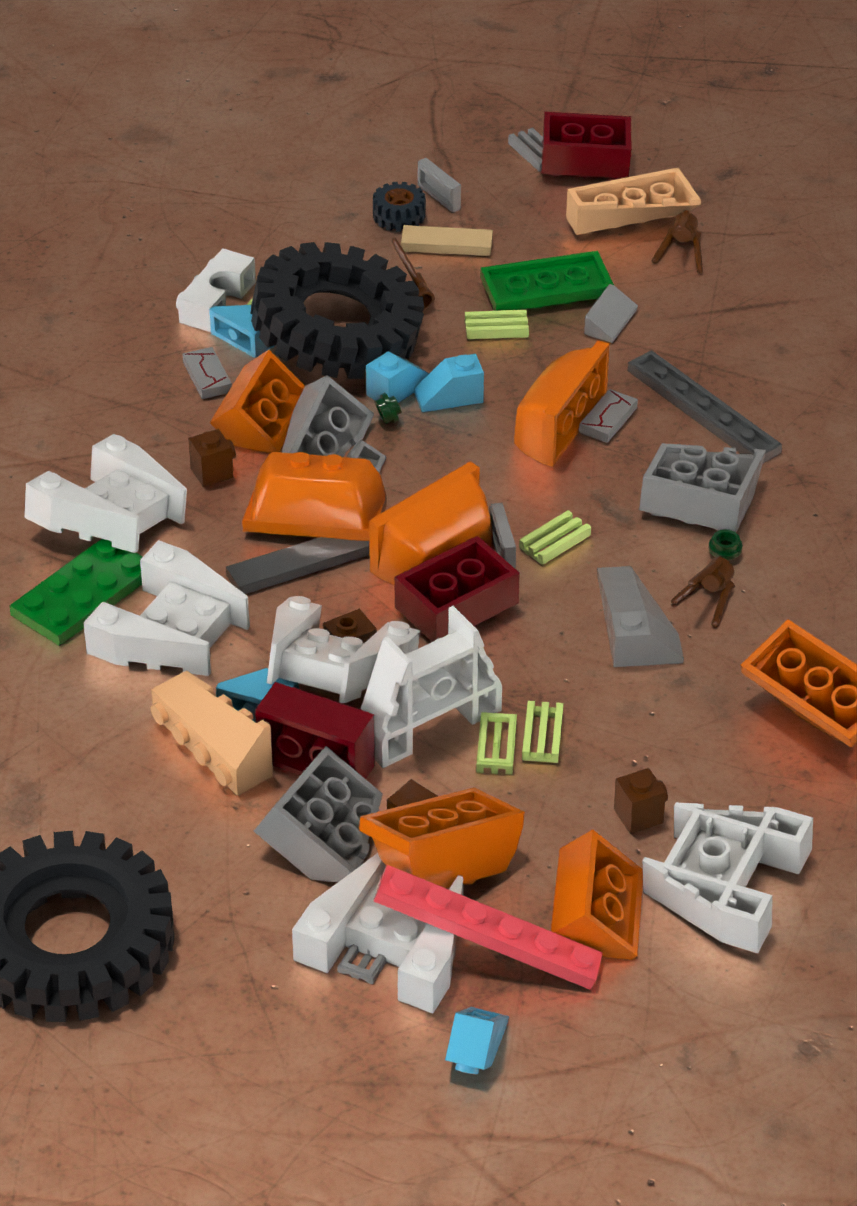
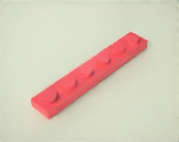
(488, 927)

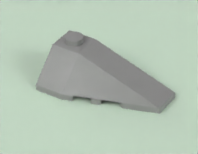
(326, 420)
(634, 621)

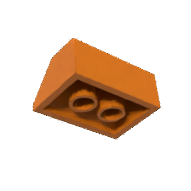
(259, 405)
(598, 897)

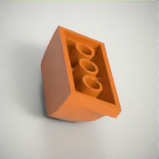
(559, 402)
(315, 496)
(429, 523)
(808, 680)
(447, 836)

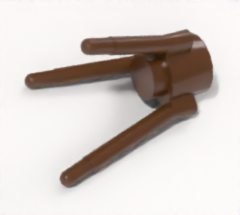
(683, 230)
(424, 291)
(713, 577)

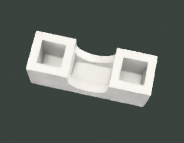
(223, 276)

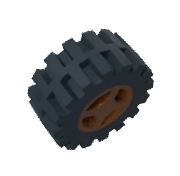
(398, 206)

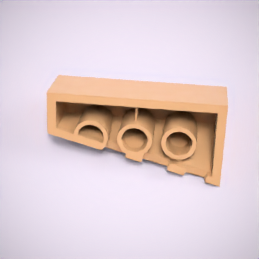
(629, 201)
(214, 731)

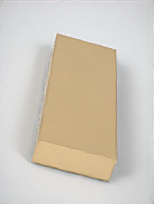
(447, 240)

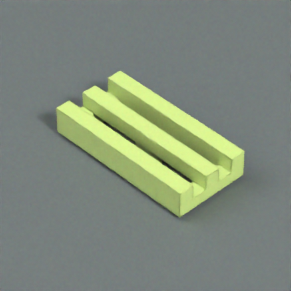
(496, 324)
(551, 535)
(543, 712)
(494, 762)

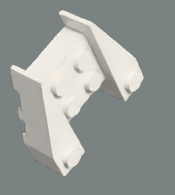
(124, 501)
(180, 623)
(324, 661)
(428, 683)
(714, 862)
(350, 917)

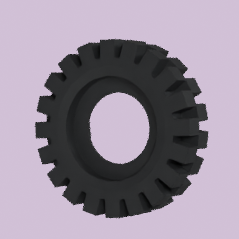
(296, 275)
(122, 960)

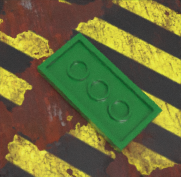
(545, 281)
(73, 592)

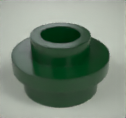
(388, 408)
(725, 544)

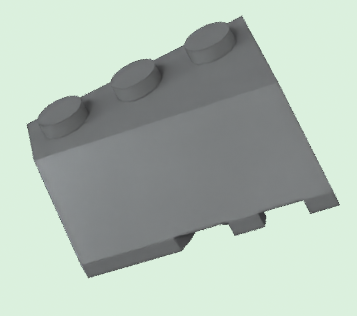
(701, 485)
(320, 819)

